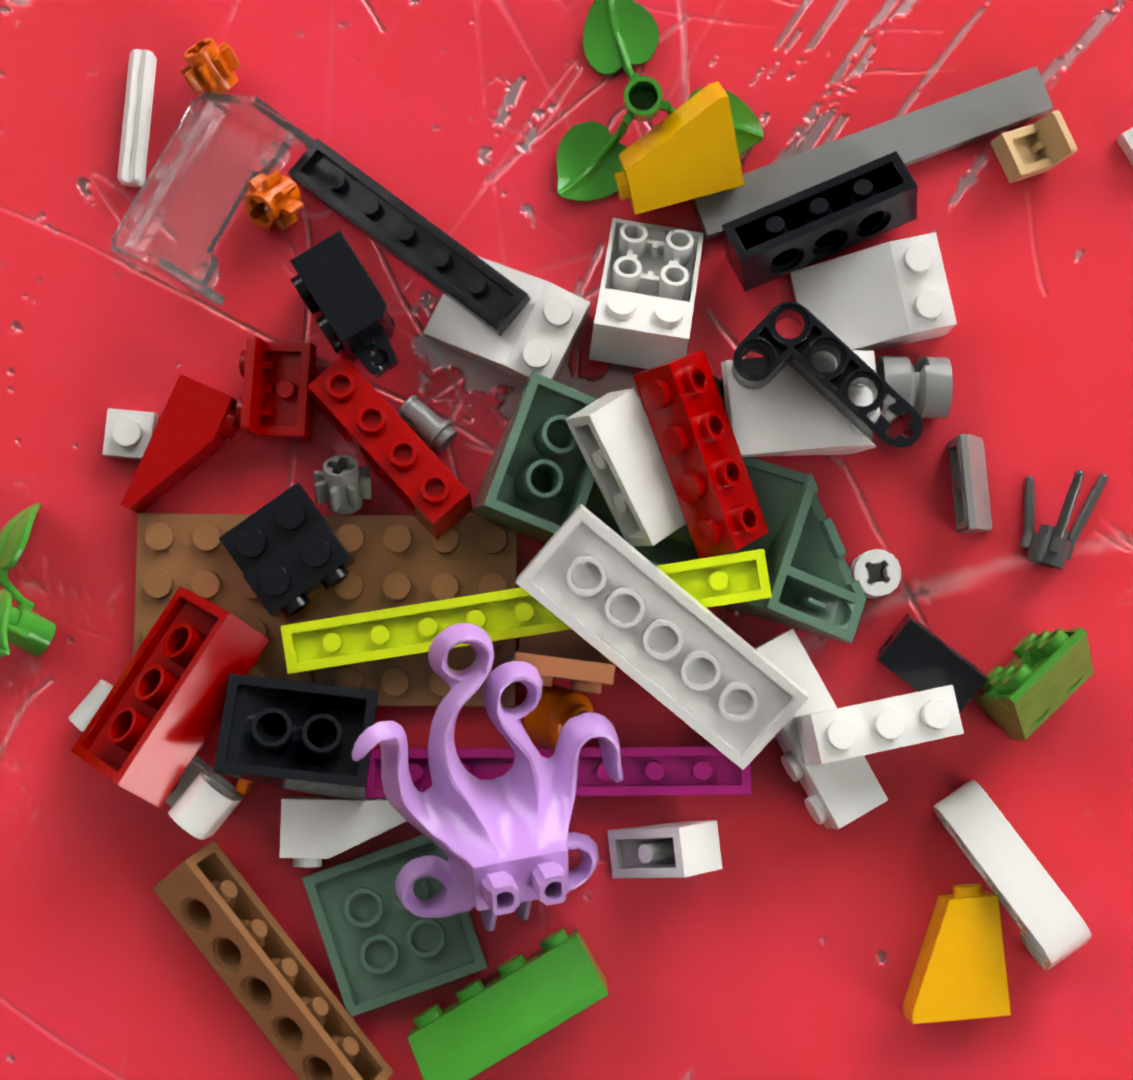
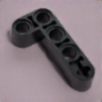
(831, 385)

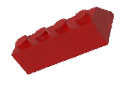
(169, 697)

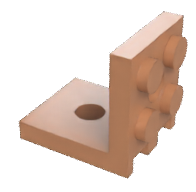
(567, 657)

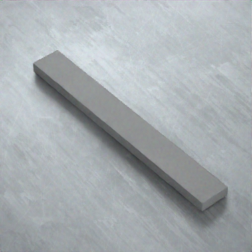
(912, 135)

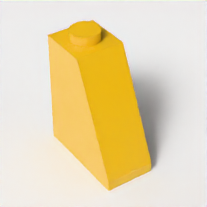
(683, 155)
(960, 961)

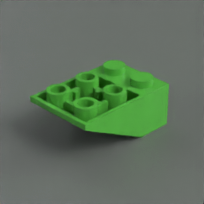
(1036, 680)

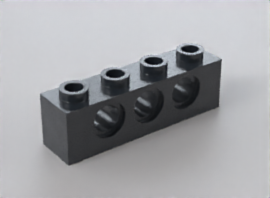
(820, 221)

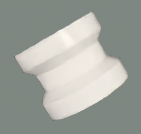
(870, 576)

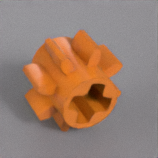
(210, 66)
(272, 201)

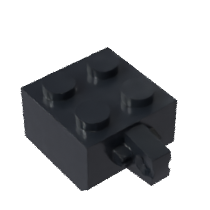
(351, 305)

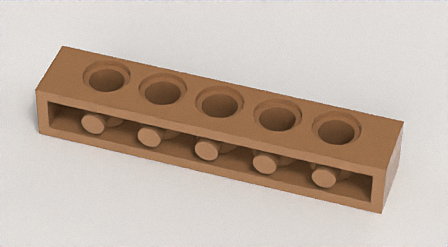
(267, 971)

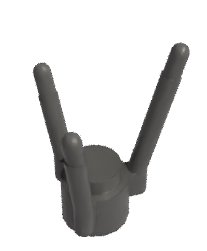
(1053, 544)

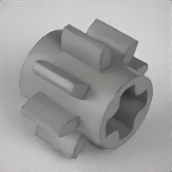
(342, 484)

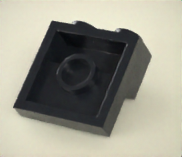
(287, 552)

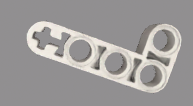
(200, 799)
(1024, 888)

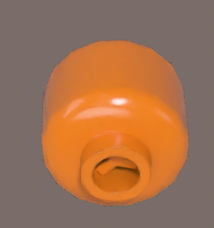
(552, 712)

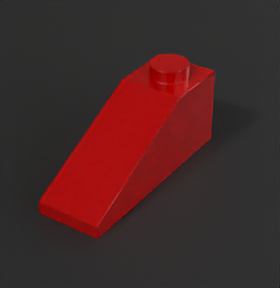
(185, 437)

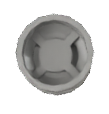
(923, 384)

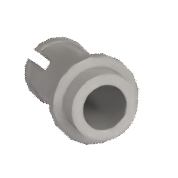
(427, 424)

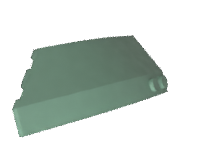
(543, 478)

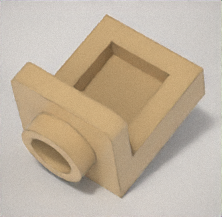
(1034, 147)

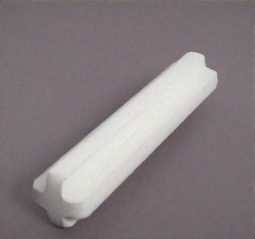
(137, 118)

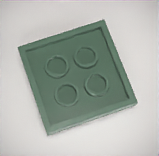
(378, 944)

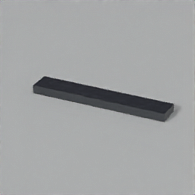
(409, 237)

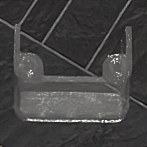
(199, 186)

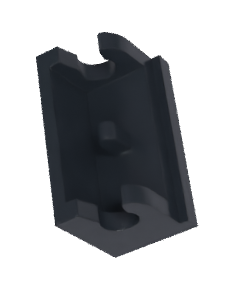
(929, 662)

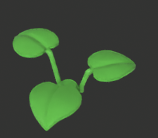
(613, 39)
(20, 624)

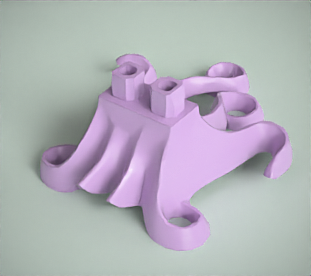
(500, 834)

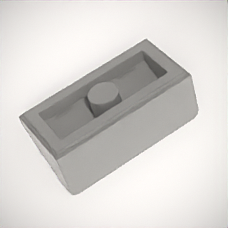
(969, 484)

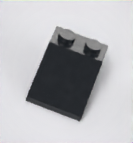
(295, 735)

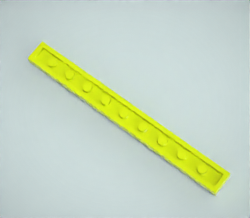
(499, 613)

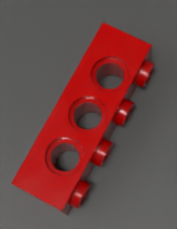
(390, 447)

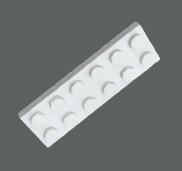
(661, 637)

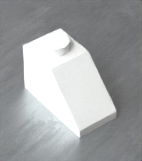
(665, 850)

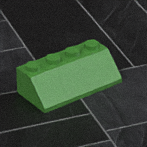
(508, 1010)

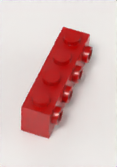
(701, 455)

